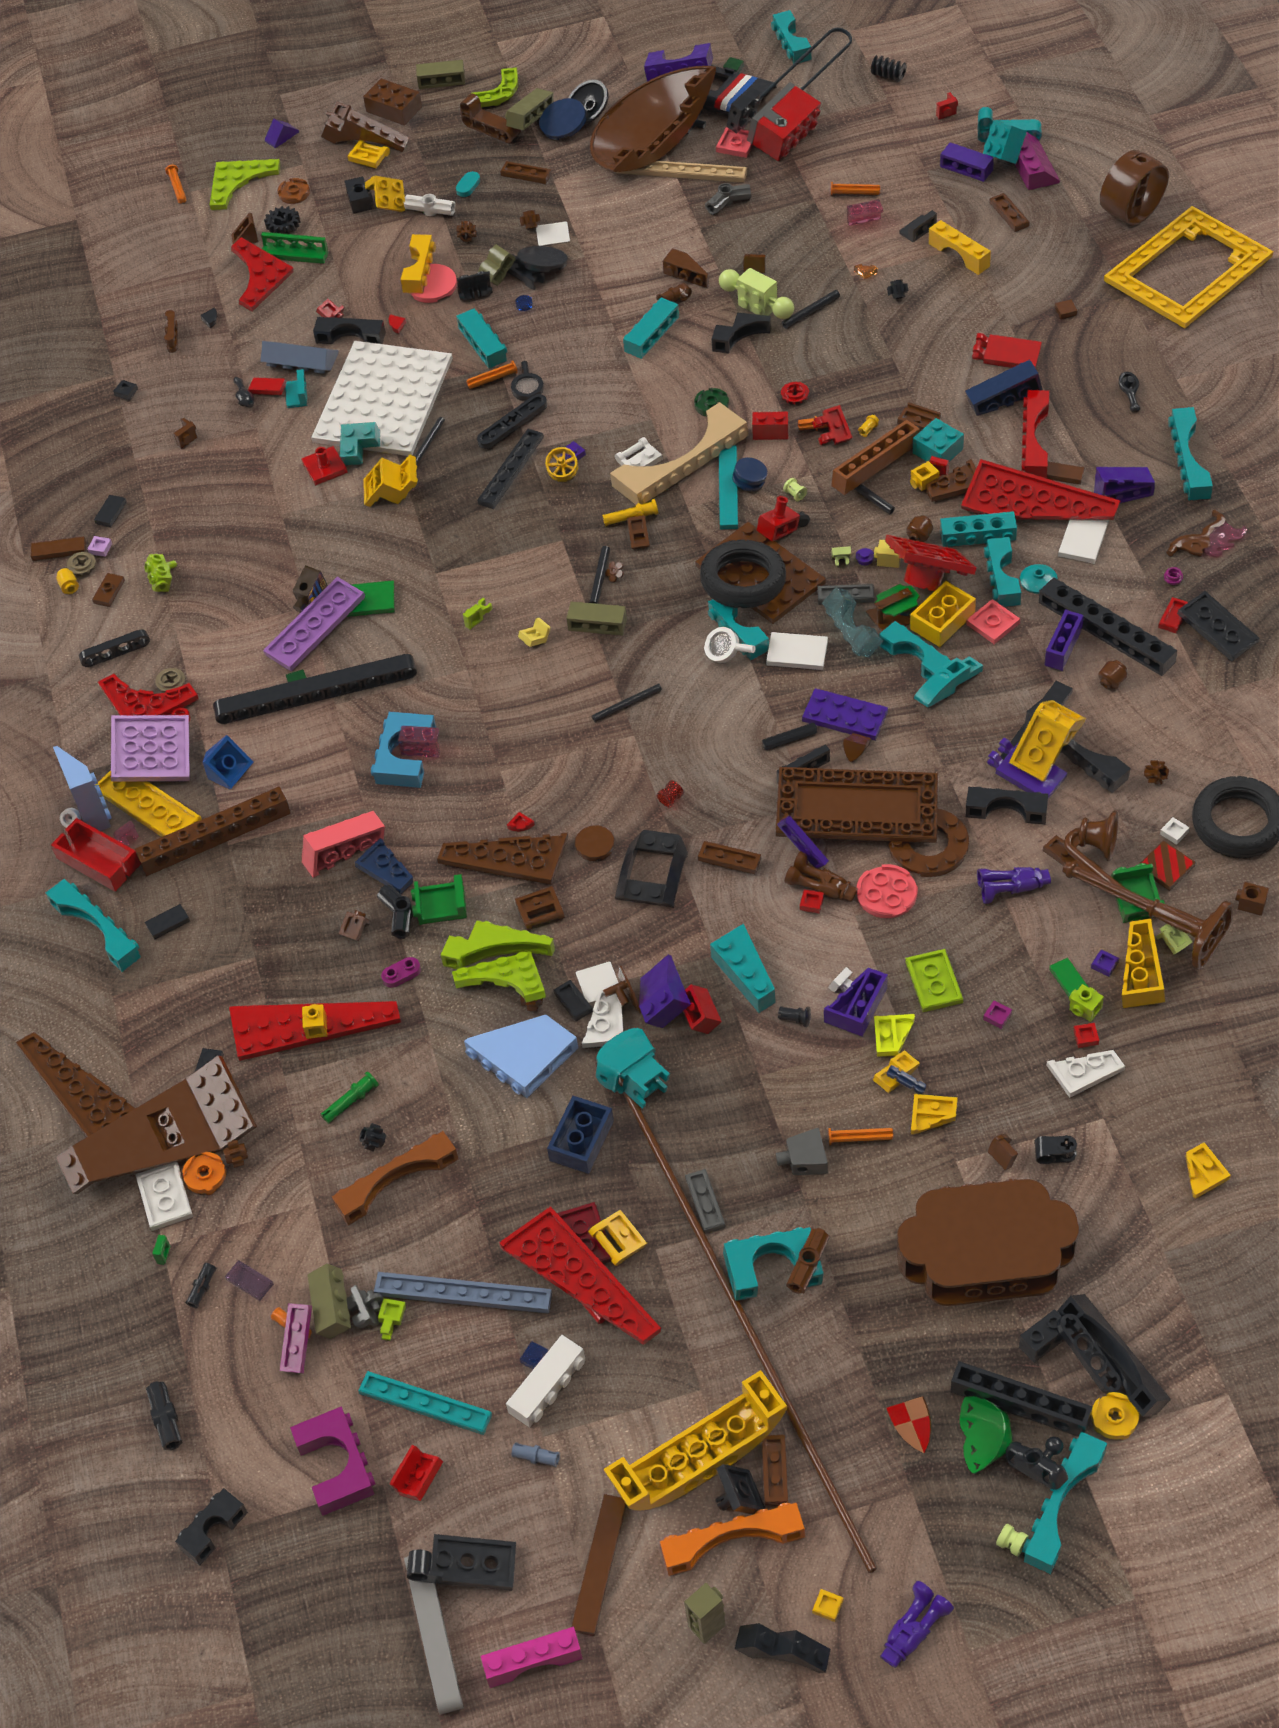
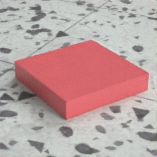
(734, 143)
(993, 621)

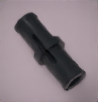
(195, 1298)

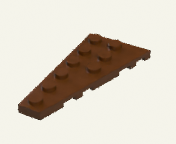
(512, 857)

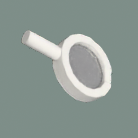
(723, 645)

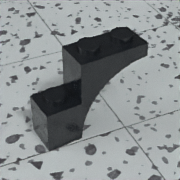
(744, 325)
(787, 1646)

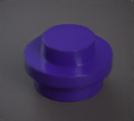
(864, 556)

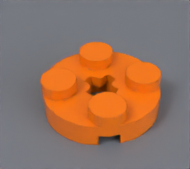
(208, 1183)

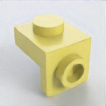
(535, 635)

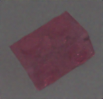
(864, 212)
(419, 741)

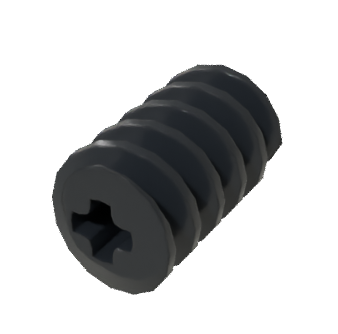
(888, 69)

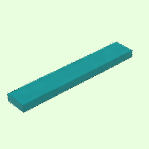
(728, 489)
(425, 1402)

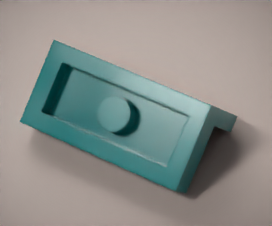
(297, 391)

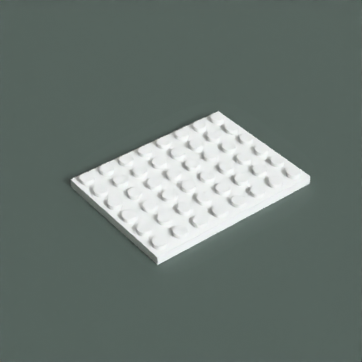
(384, 387)

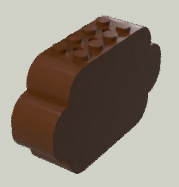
(987, 1242)

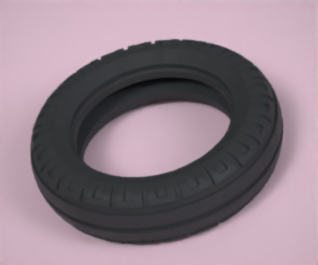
(743, 596)
(1232, 844)

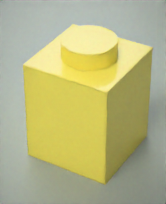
(886, 556)

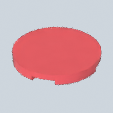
(440, 283)
(887, 891)

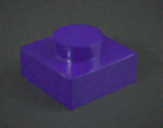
(578, 450)

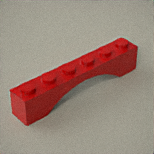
(1037, 410)

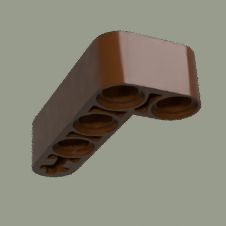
(484, 121)

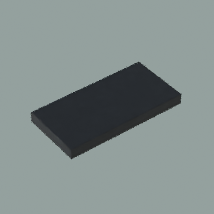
(1218, 626)

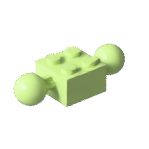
(756, 293)

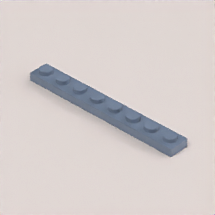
(463, 1292)

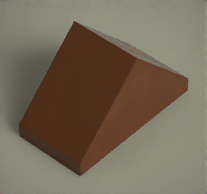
(246, 230)

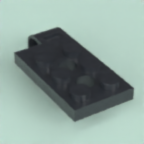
(445, 1564)

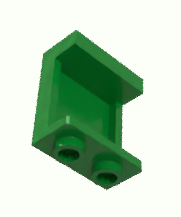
(1140, 881)
(439, 901)

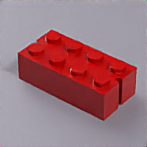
(95, 854)

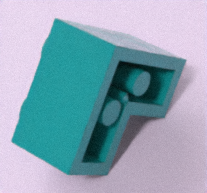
(355, 438)

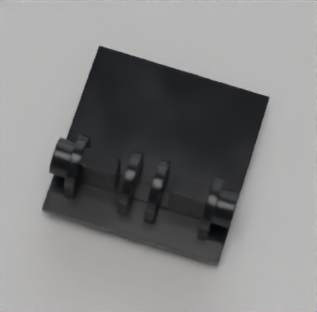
(472, 283)

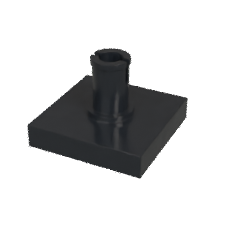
(739, 1490)

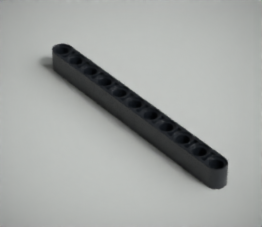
(314, 688)

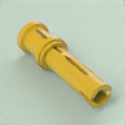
(639, 510)

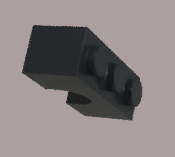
(223, 1510)

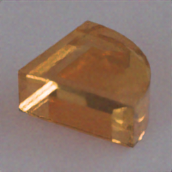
(865, 271)

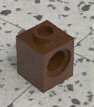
(1254, 891)

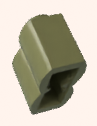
(497, 263)

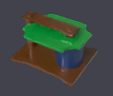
(894, 605)

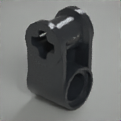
(1052, 1149)

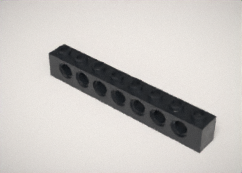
(1109, 627)

